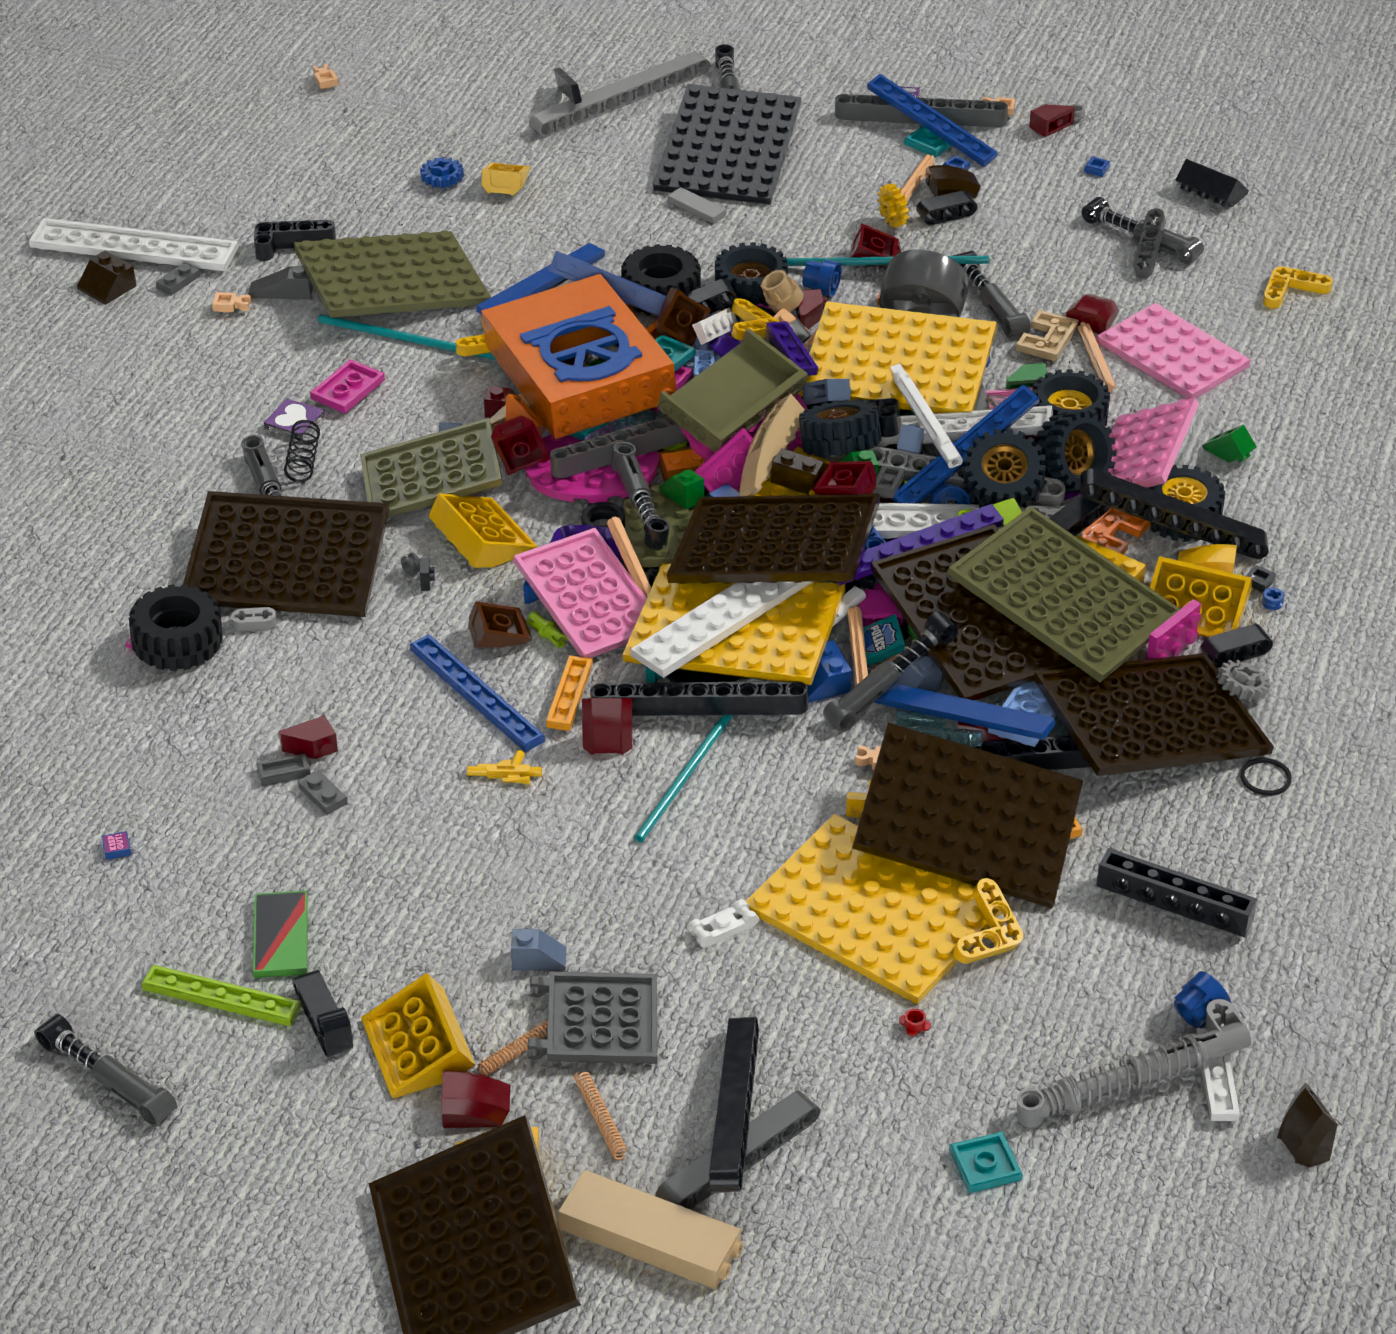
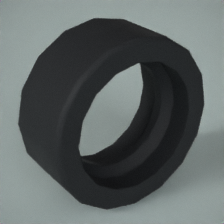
(602, 510)

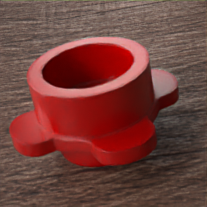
(914, 1021)

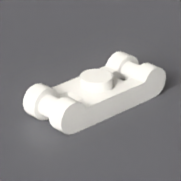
(723, 924)

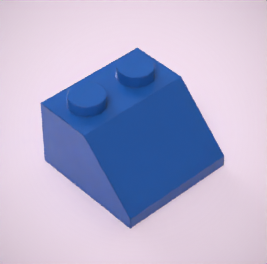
(832, 675)

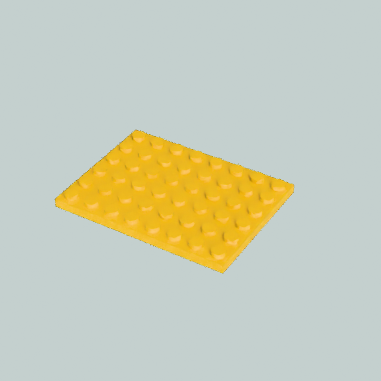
(937, 351)
(776, 646)
(870, 911)

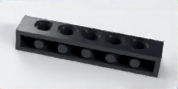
(1176, 892)

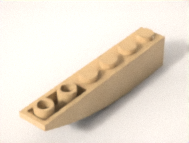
(772, 435)

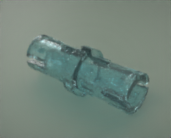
(918, 719)

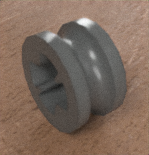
(410, 564)

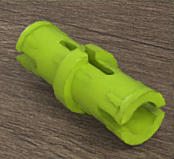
(547, 629)

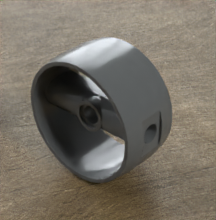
(921, 279)

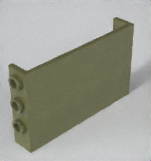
(733, 392)

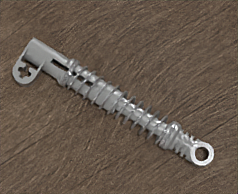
(1189, 1052)

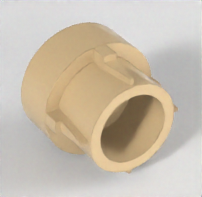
(781, 291)

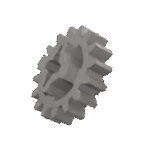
(1243, 680)

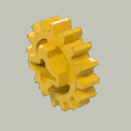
(893, 205)

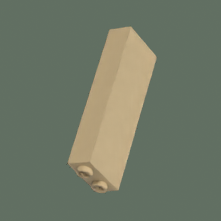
(650, 1229)

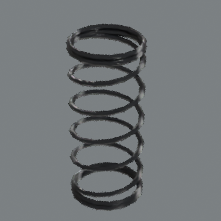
(289, 451)

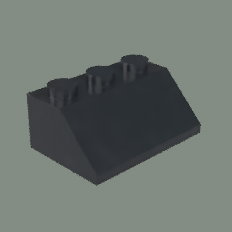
(1210, 184)

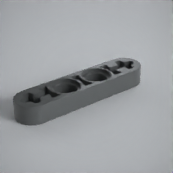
(1152, 243)

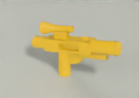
(509, 770)

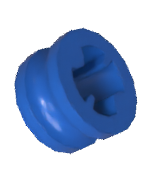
(1273, 598)

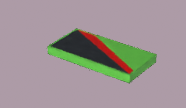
(280, 934)

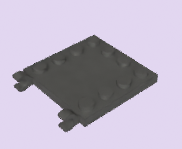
(597, 1017)

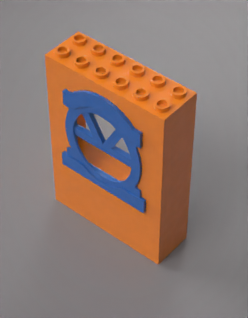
(567, 322)

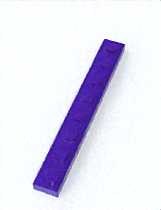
(952, 527)

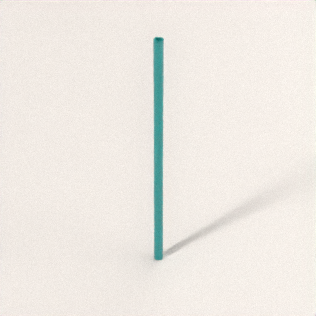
(855, 261)
(394, 334)
(682, 778)

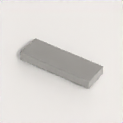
(697, 205)

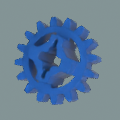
(442, 172)

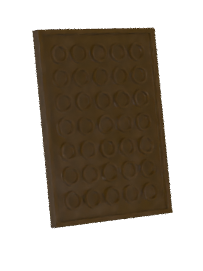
(774, 539)
(288, 552)
(989, 648)
(1152, 715)
(968, 814)
(474, 1238)

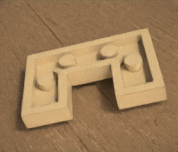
(1058, 330)

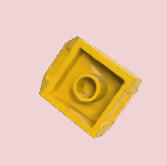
(504, 178)
(1211, 556)

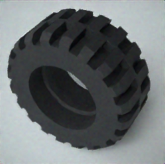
(662, 269)
(175, 647)

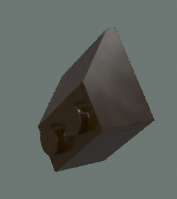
(107, 277)
(796, 471)

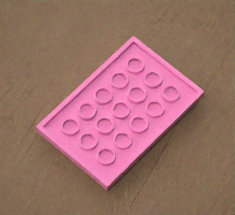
(1173, 351)
(1150, 441)
(584, 591)

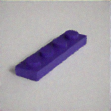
(791, 346)

